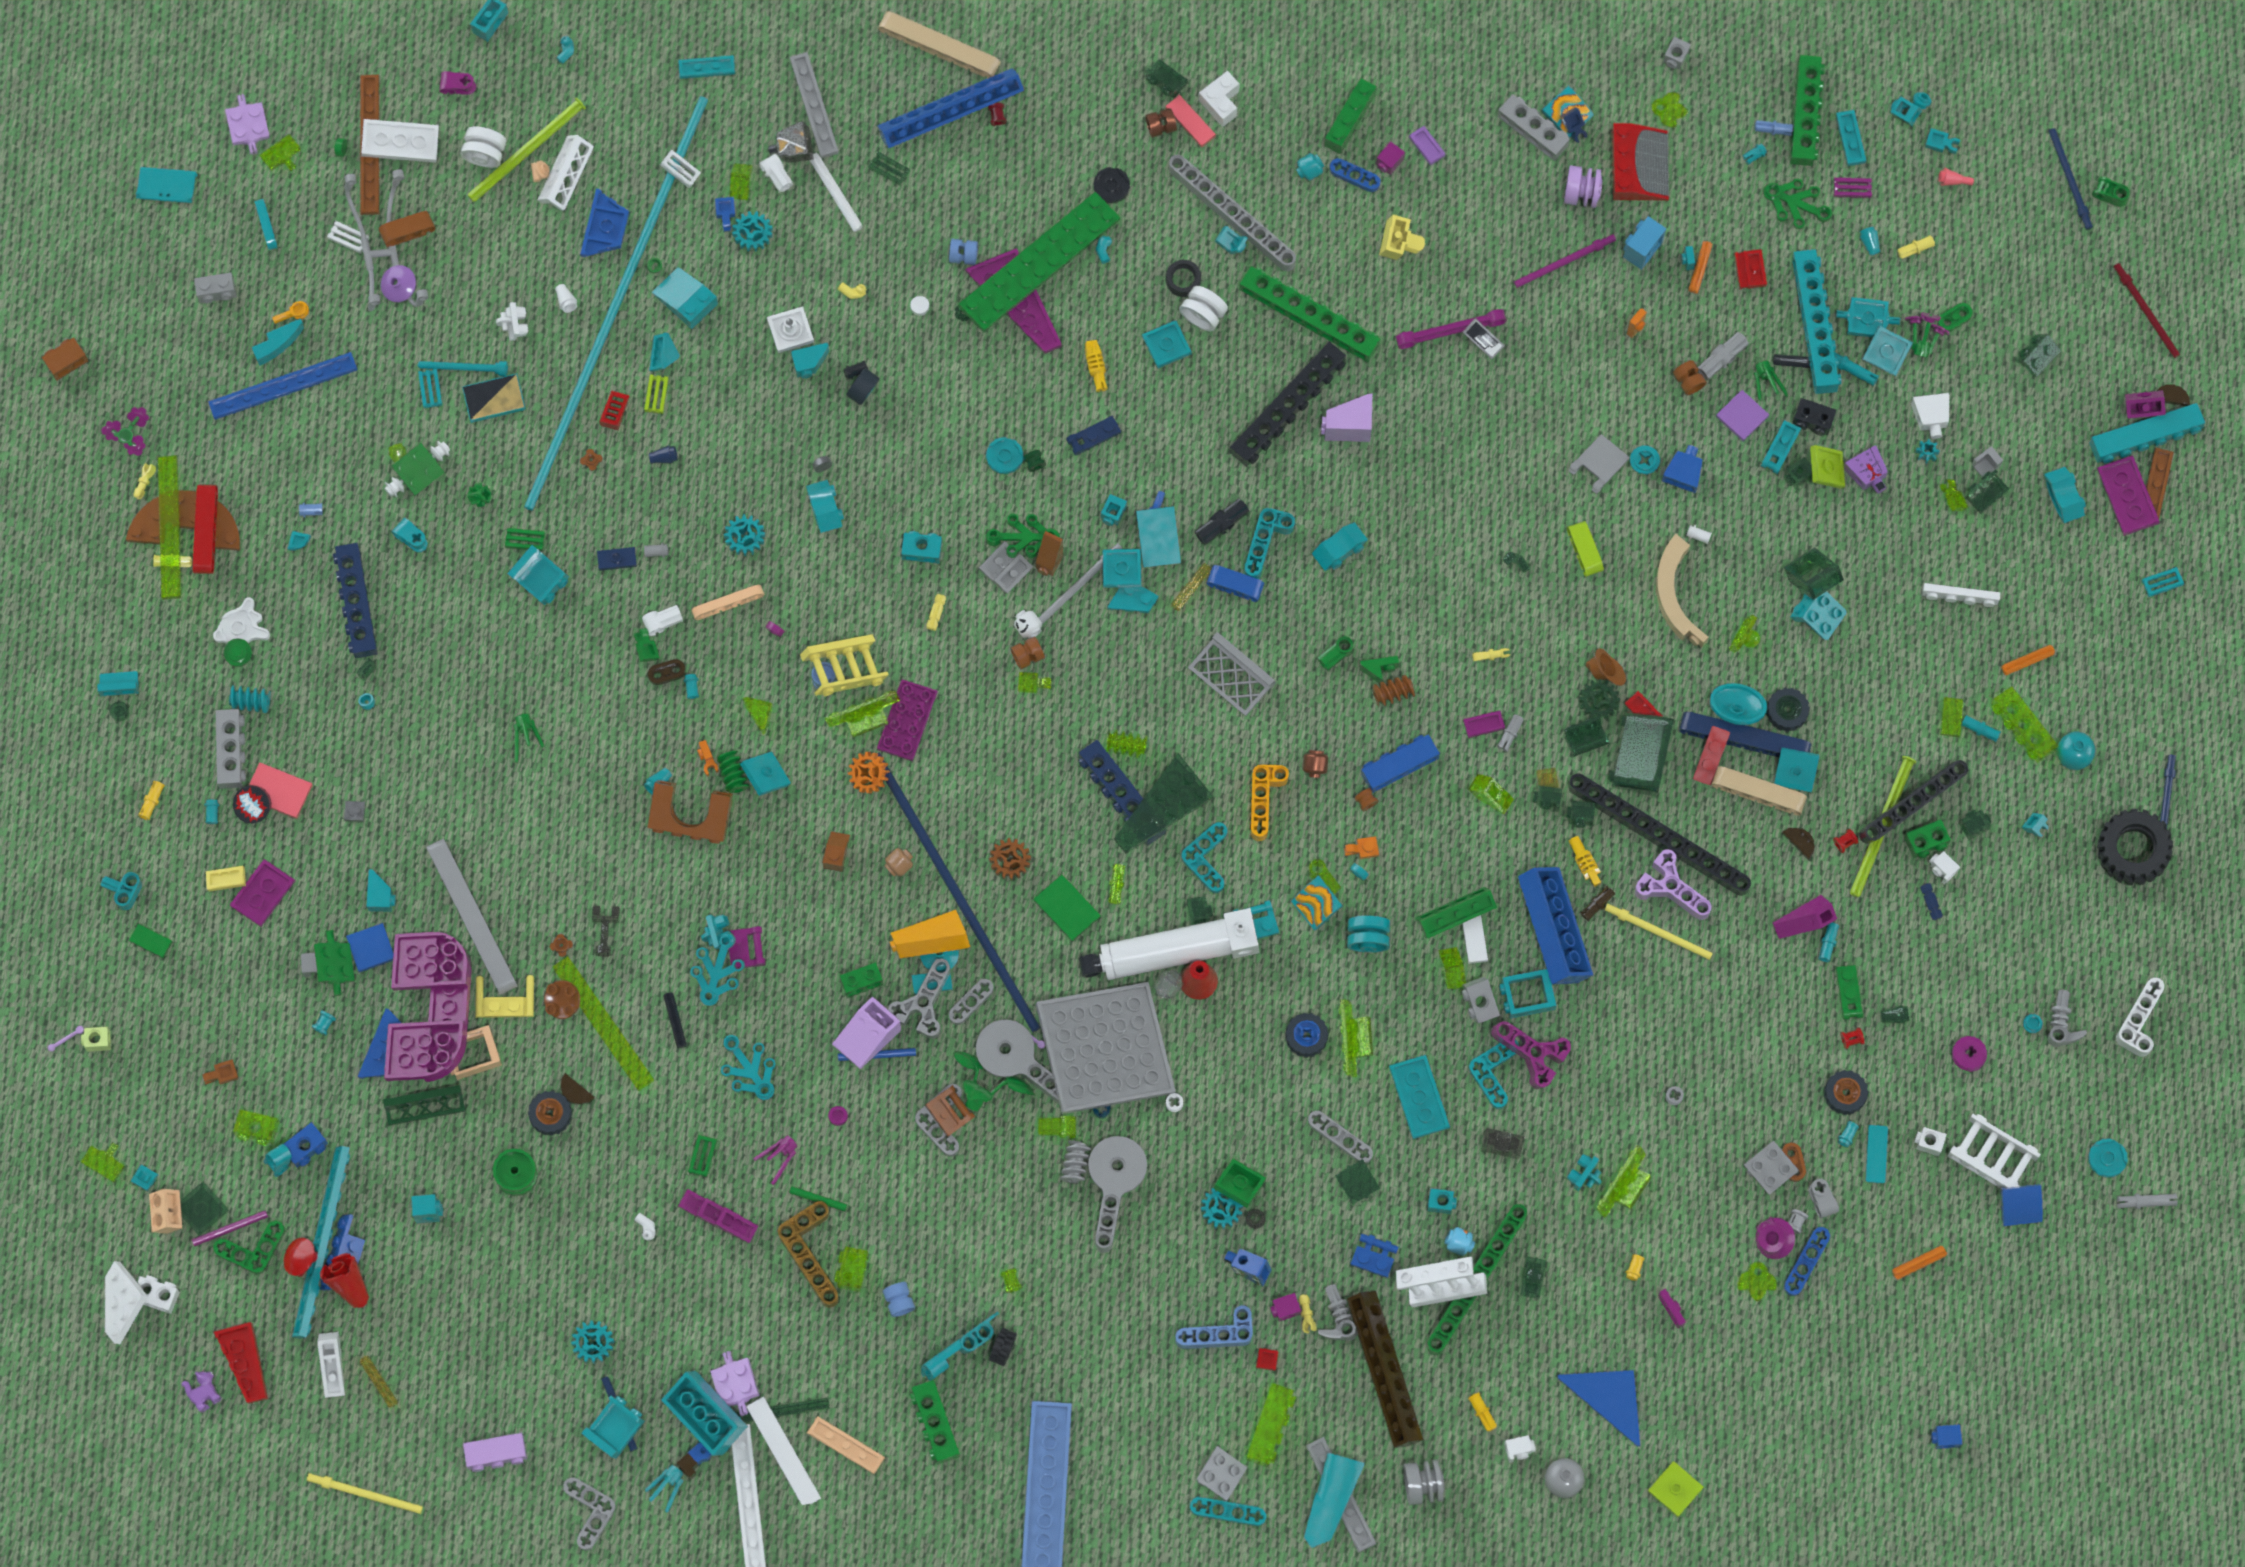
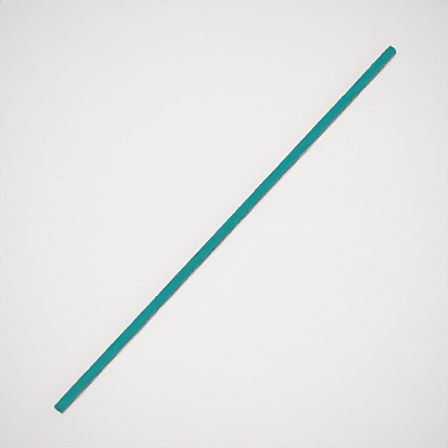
(613, 309)

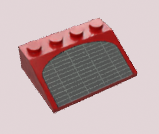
(1639, 162)

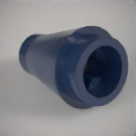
(664, 455)

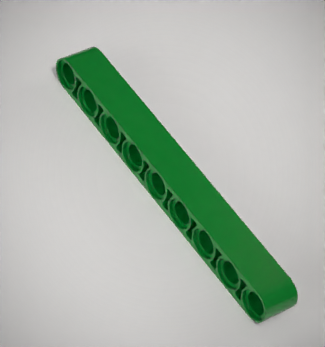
(1494, 1256)

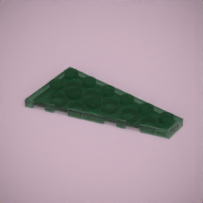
(1168, 801)

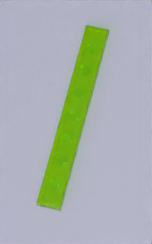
(169, 527)
(605, 1026)

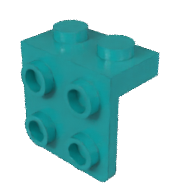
(1820, 614)

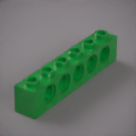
(1799, 154)

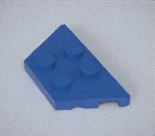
(605, 226)
(375, 1059)

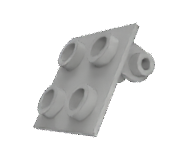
(1771, 1167)
(1221, 1473)

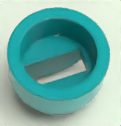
(369, 698)

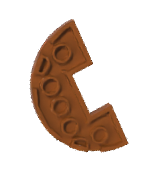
(146, 523)

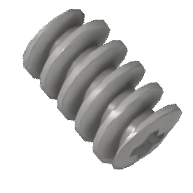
(1075, 1161)

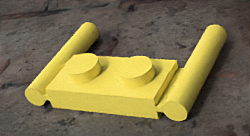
(504, 1006)

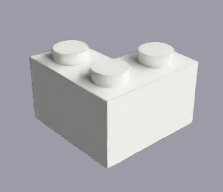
(1217, 98)

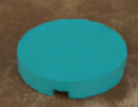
(1001, 460)
(2111, 1162)

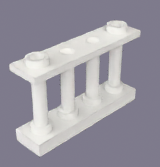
(1977, 1163)
(1441, 1282)

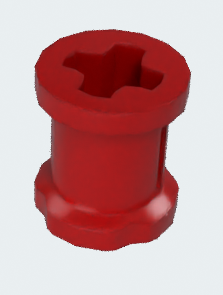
(1845, 840)
(1857, 1033)

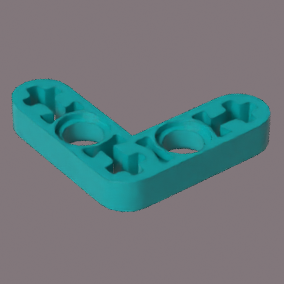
(1199, 859)
(1487, 1066)

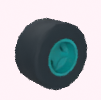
(862, 386)

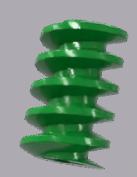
(731, 772)

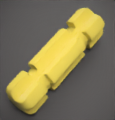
(936, 612)

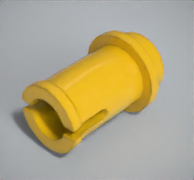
(1635, 1267)

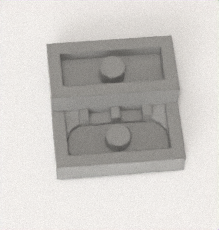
(1004, 570)

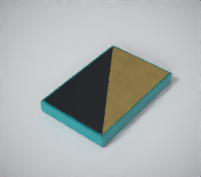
(493, 398)

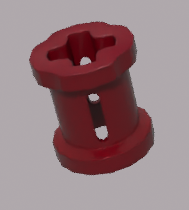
(997, 114)

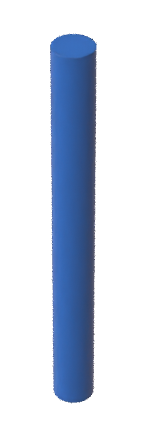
(886, 1054)

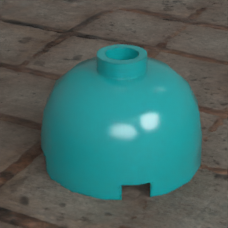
(2076, 750)

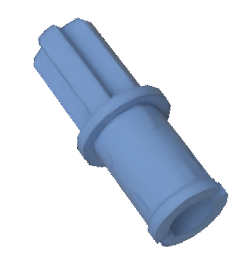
(1774, 127)

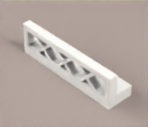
(559, 171)

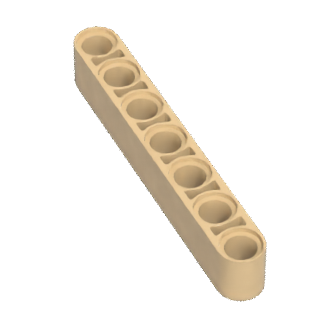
(939, 44)

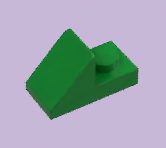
(1375, 666)

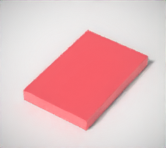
(285, 790)

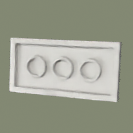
(400, 140)

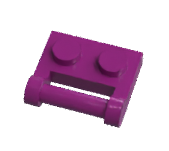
(741, 949)

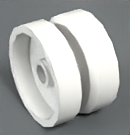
(483, 147)
(1203, 308)

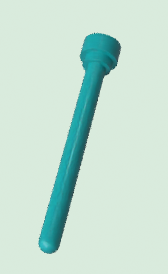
(499, 368)

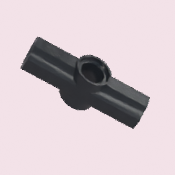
(1222, 521)

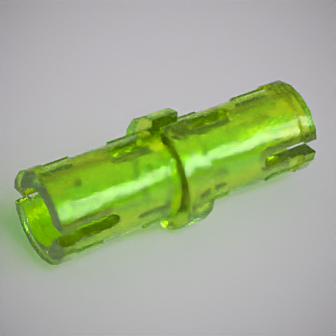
(1116, 884)

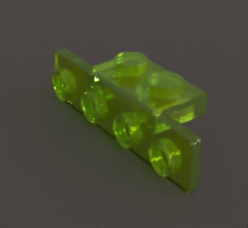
(864, 716)
(1356, 1037)
(1627, 1185)

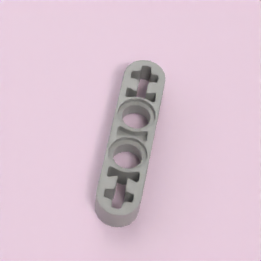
(1338, 1139)

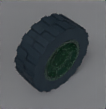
(1790, 699)

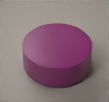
(775, 629)
(838, 1116)

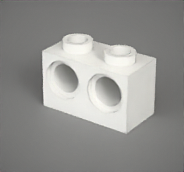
(154, 1297)

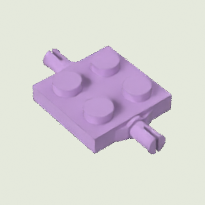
(247, 124)
(735, 1382)

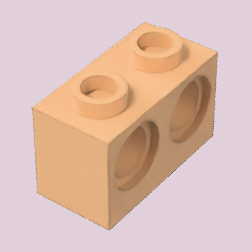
(165, 1211)

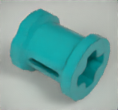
(323, 1022)

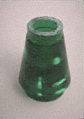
(1895, 1015)

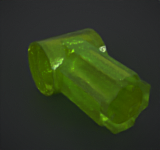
(1325, 875)
(1060, 1126)

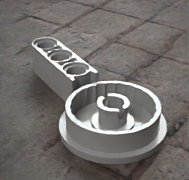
(1020, 1058)
(1115, 1183)

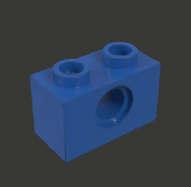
(306, 1135)

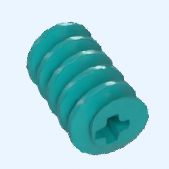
(249, 699)

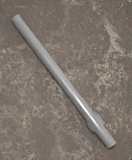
(1074, 588)

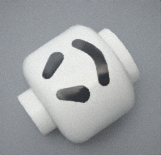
(1027, 624)

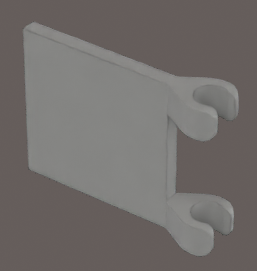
(1602, 460)

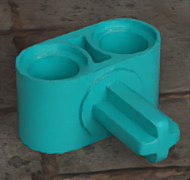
(123, 890)

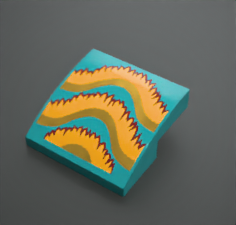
(1563, 103)
(1316, 903)

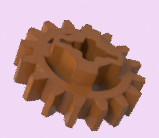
(1017, 861)

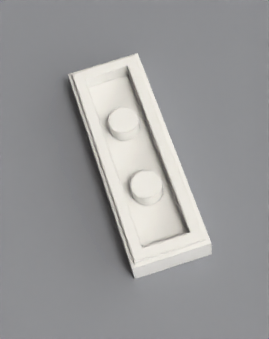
(1475, 940)

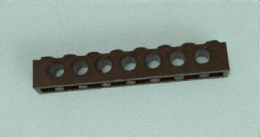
(1385, 1369)

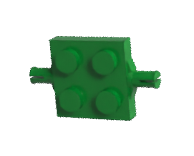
(334, 962)

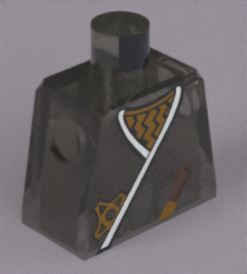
(793, 143)

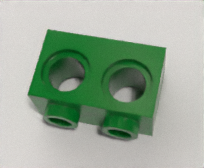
(1924, 835)
(861, 980)

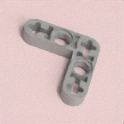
(923, 1126)
(597, 1513)

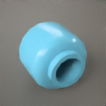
(1459, 1241)

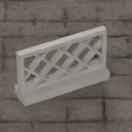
(1242, 661)

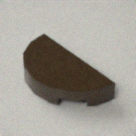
(2175, 395)
(1801, 840)
(574, 1092)

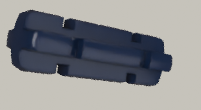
(1931, 901)

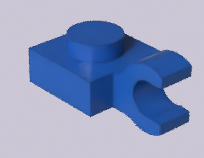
(725, 209)

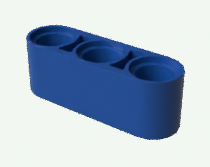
(1235, 582)

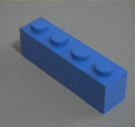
(1400, 763)

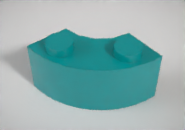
(2064, 494)
(824, 506)
(1340, 546)

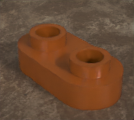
(1797, 1160)

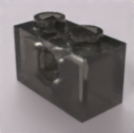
(1502, 1143)

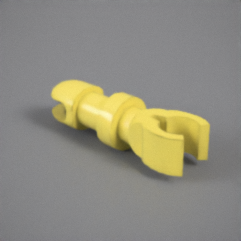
(147, 472)
(1490, 654)
(1304, 1301)

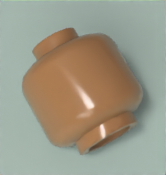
(899, 862)

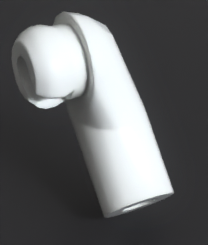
(648, 1226)

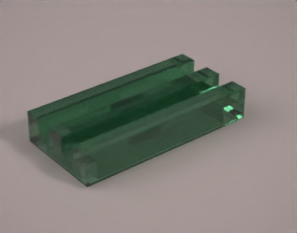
(892, 162)

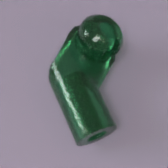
(1518, 559)

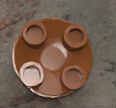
(561, 999)

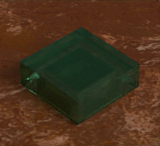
(366, 669)

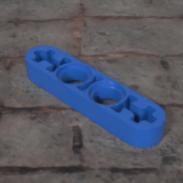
(1808, 1262)

